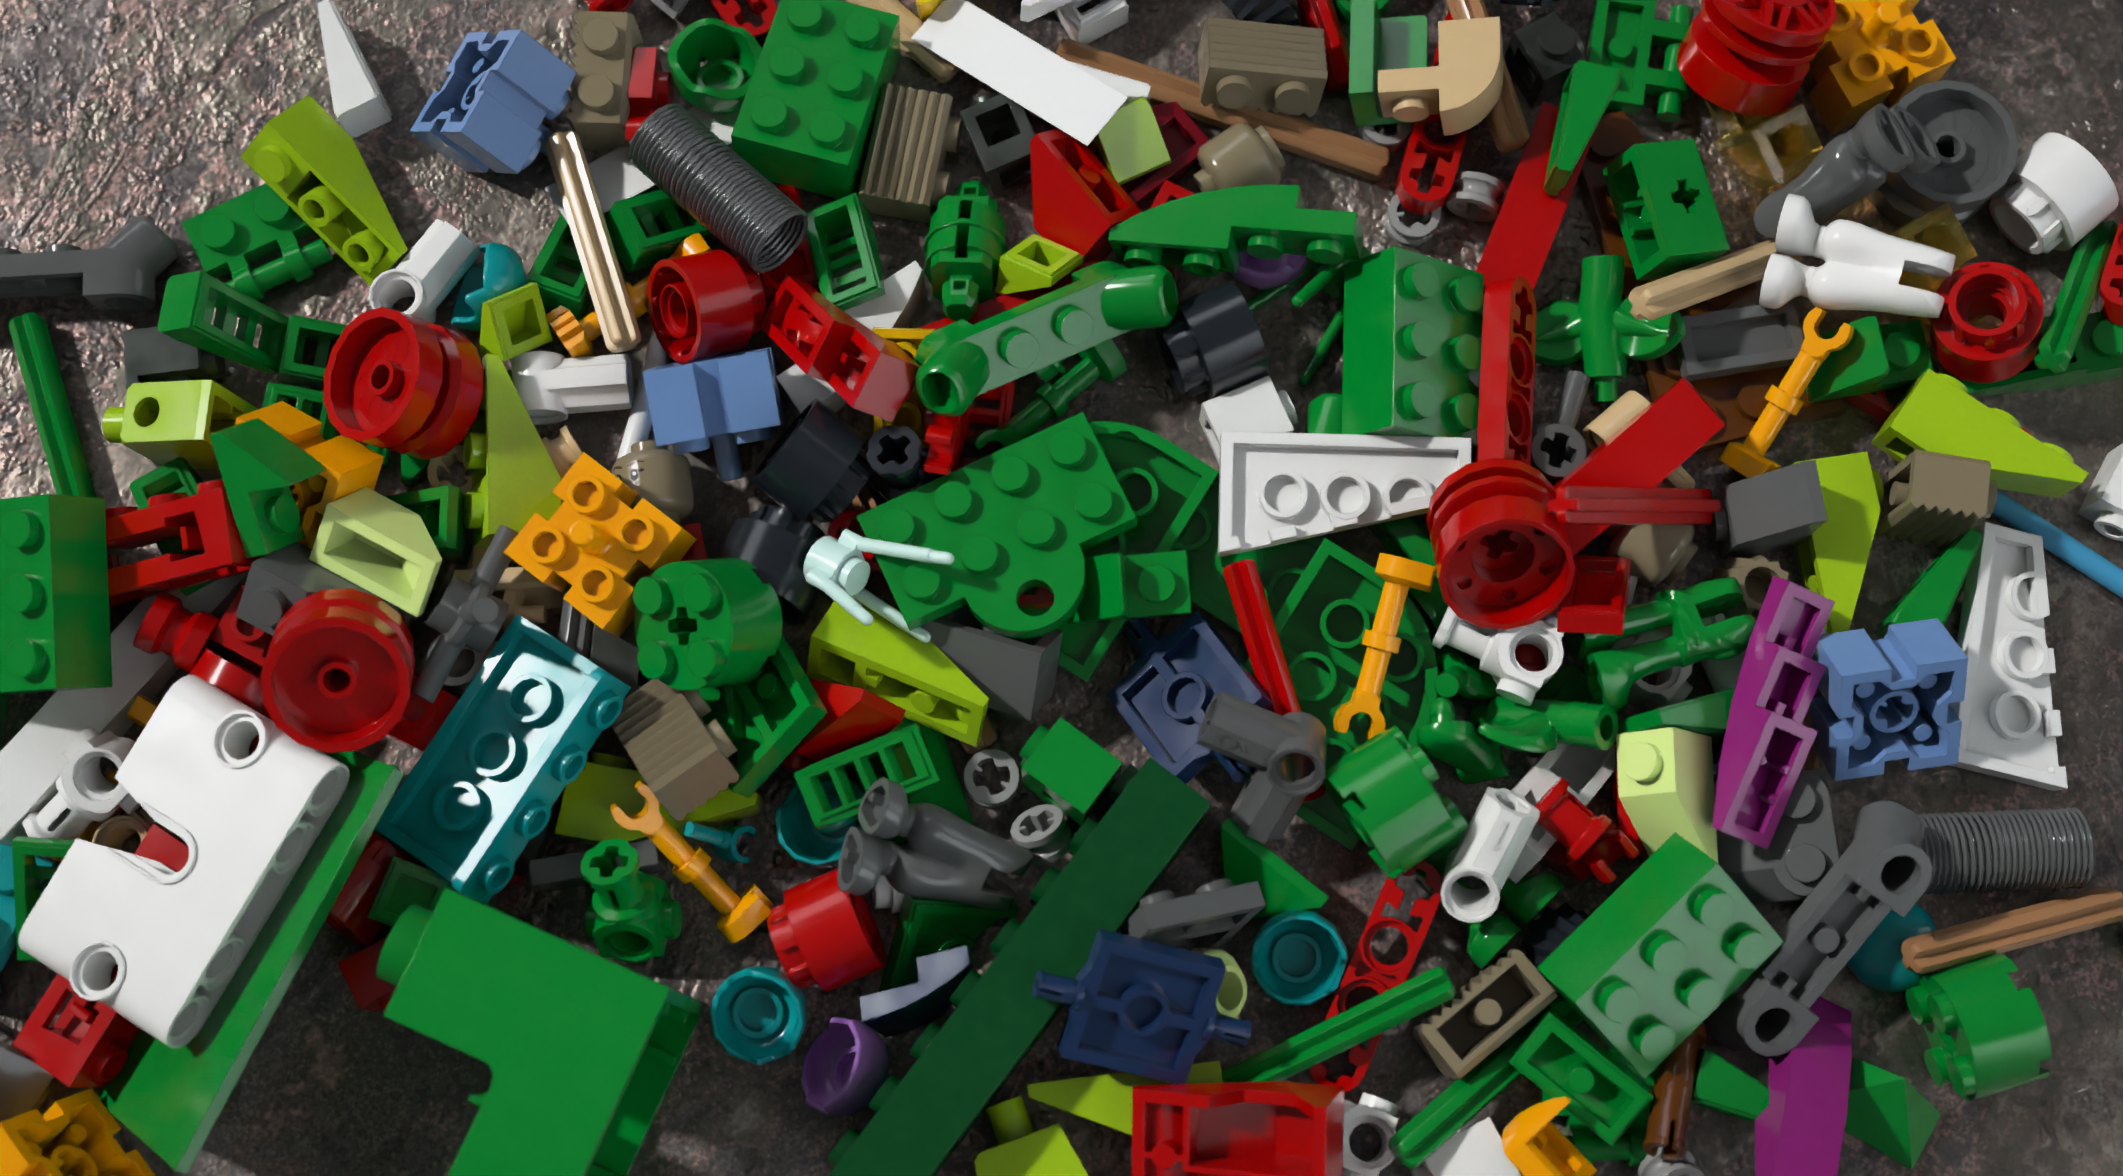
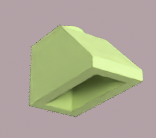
(379, 548)
(1668, 786)

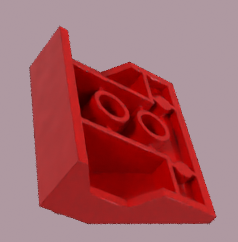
(1237, 1129)

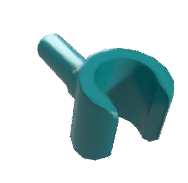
(722, 839)

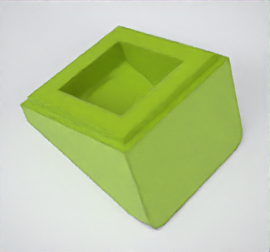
(1132, 142)
(1035, 265)
(514, 323)

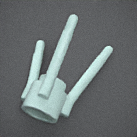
(842, 574)

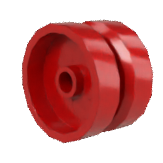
(403, 384)
(332, 706)

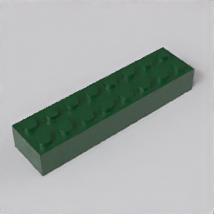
(996, 1017)

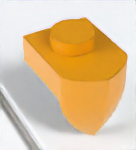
(1539, 1146)

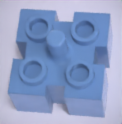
(495, 102)
(716, 403)
(1888, 699)

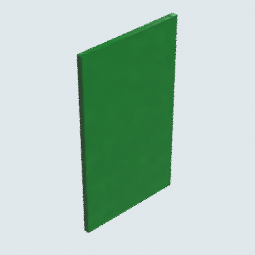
(178, 1093)

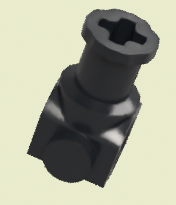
(896, 462)

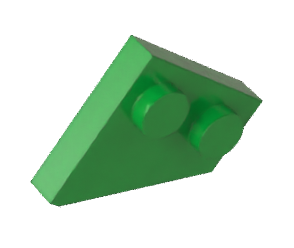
(770, 717)

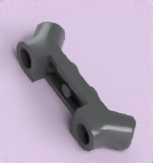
(112, 278)
(1874, 875)

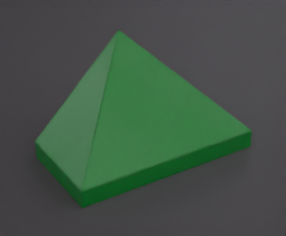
(1250, 861)
(1888, 1113)

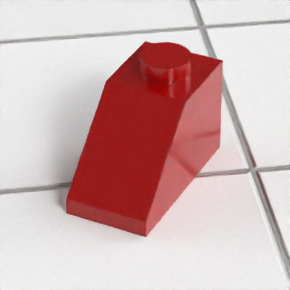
(1075, 195)
(851, 720)

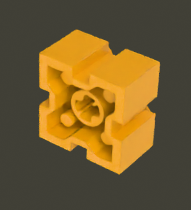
(1873, 55)
(346, 463)
(598, 544)
(67, 1141)

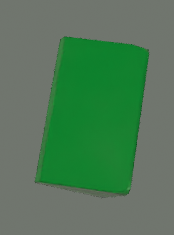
(1574, 1066)

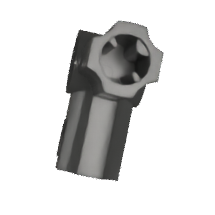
(1266, 743)

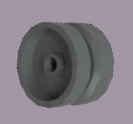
(1974, 147)

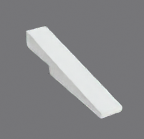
(34, 755)

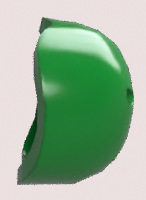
(720, 82)

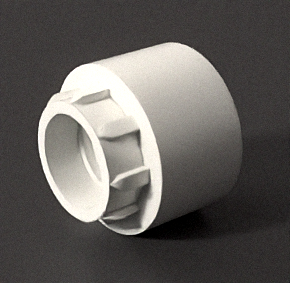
(2053, 196)

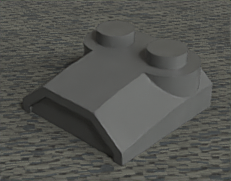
(1799, 851)

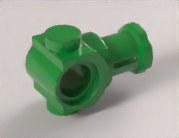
(628, 909)

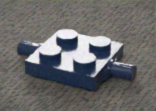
(1172, 688)
(1141, 1007)

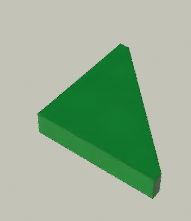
(933, 927)

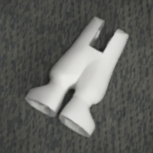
(1858, 269)

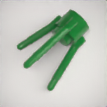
(1329, 279)

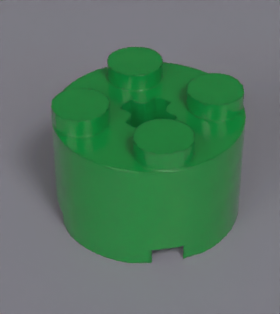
(705, 623)
(1391, 801)
(1980, 1028)

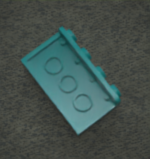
(502, 759)

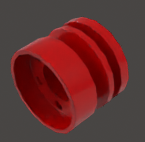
(1753, 51)
(1498, 545)

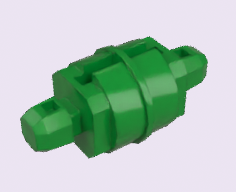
(965, 249)

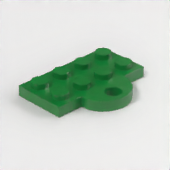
(1011, 528)

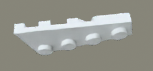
(1320, 484)
(2008, 696)

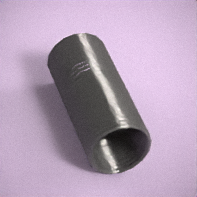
(719, 189)
(2008, 850)

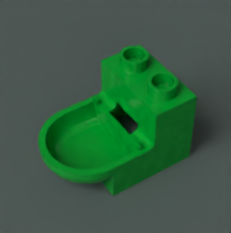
(568, 1036)

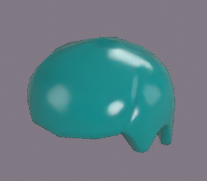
(498, 275)
(799, 835)
(1298, 957)
(1880, 959)
(758, 1015)

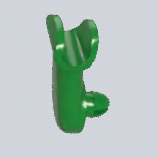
(1459, 745)

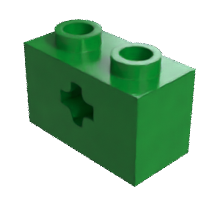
(1665, 208)
(1068, 770)

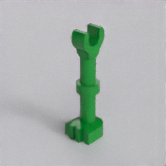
(1051, 401)

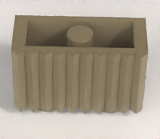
(1261, 66)
(602, 79)
(909, 152)
(1935, 497)
(674, 746)
(1483, 1014)

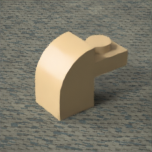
(1458, 89)

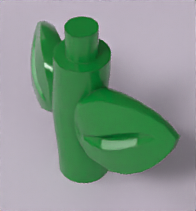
(1602, 328)
(1557, 715)

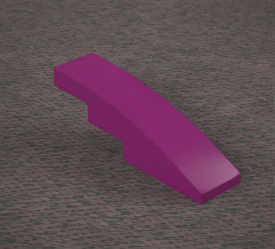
(1764, 726)
(1807, 1100)

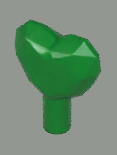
(1462, 675)

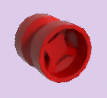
(175, 631)

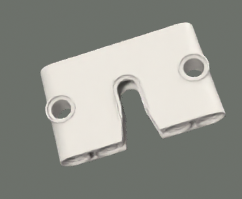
(246, 837)

